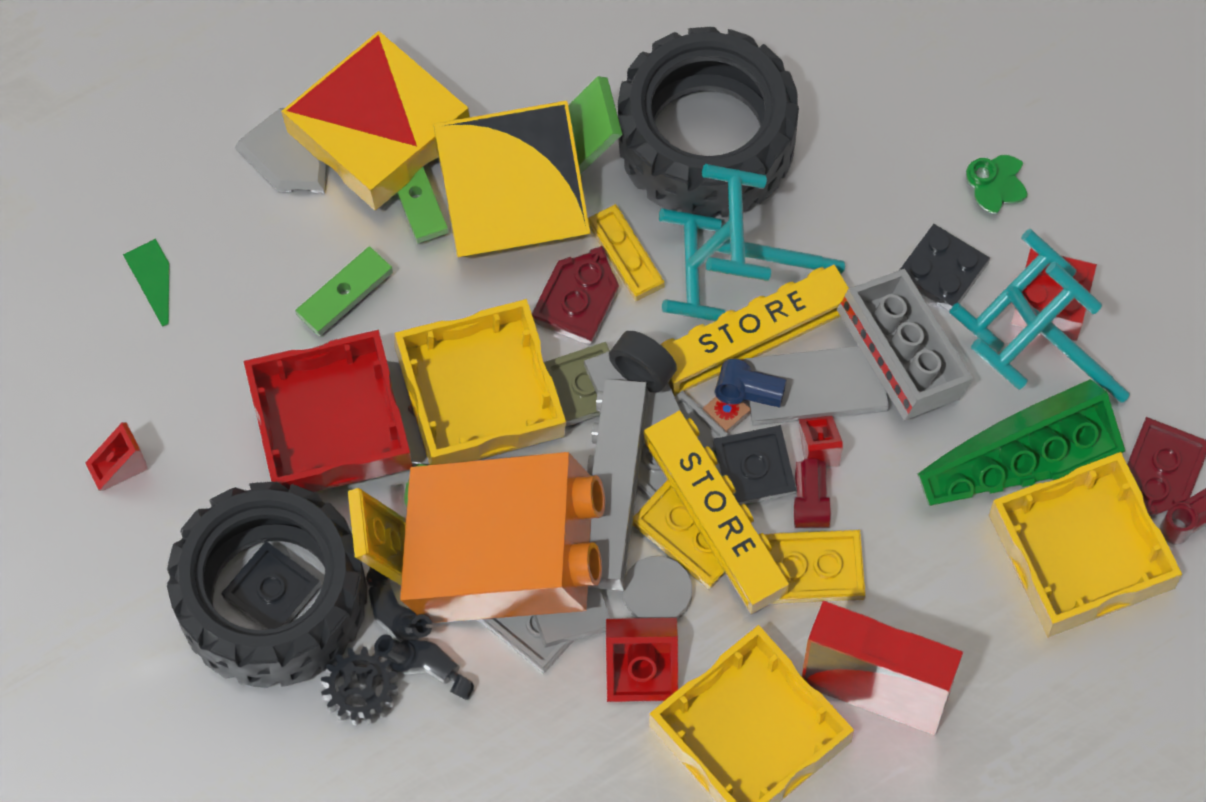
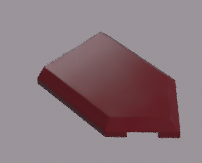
(577, 296)
(1165, 464)

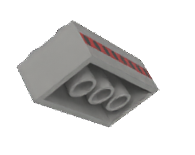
(904, 344)

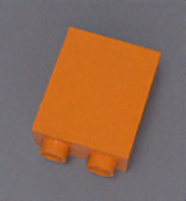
(501, 538)

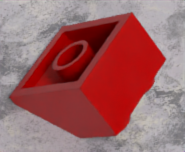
(641, 659)

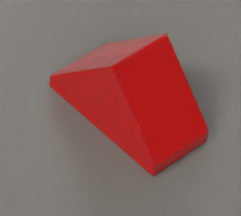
(821, 440)
(116, 459)

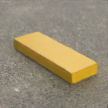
(625, 252)

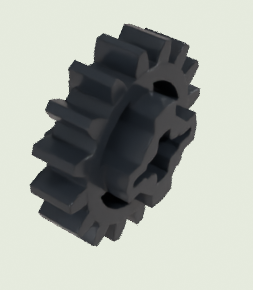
(350, 695)

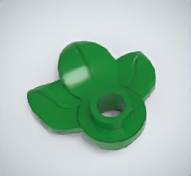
(1001, 182)

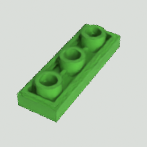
(422, 212)
(357, 278)

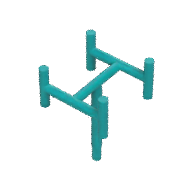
(730, 241)
(1037, 322)

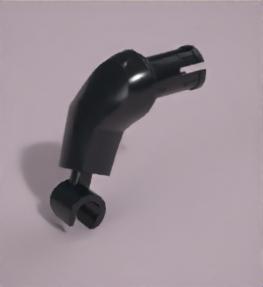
(392, 616)
(423, 657)

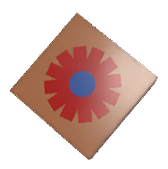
(727, 415)

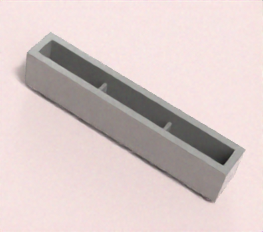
(617, 463)

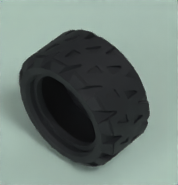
(706, 63)
(249, 518)

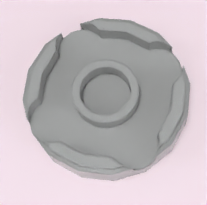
(657, 588)

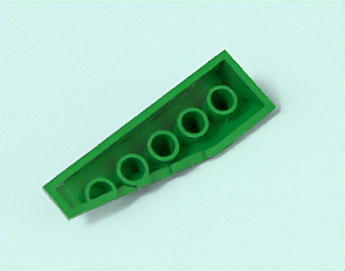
(1028, 446)

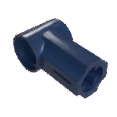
(740, 383)

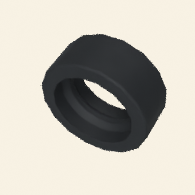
(643, 360)

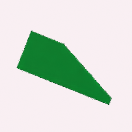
(152, 274)

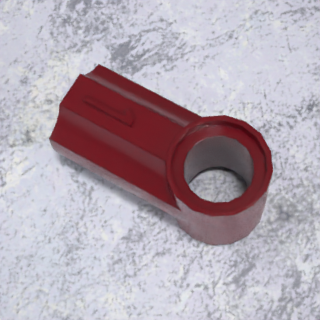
(811, 499)
(1190, 512)

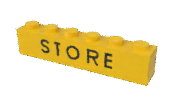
(756, 328)
(716, 511)

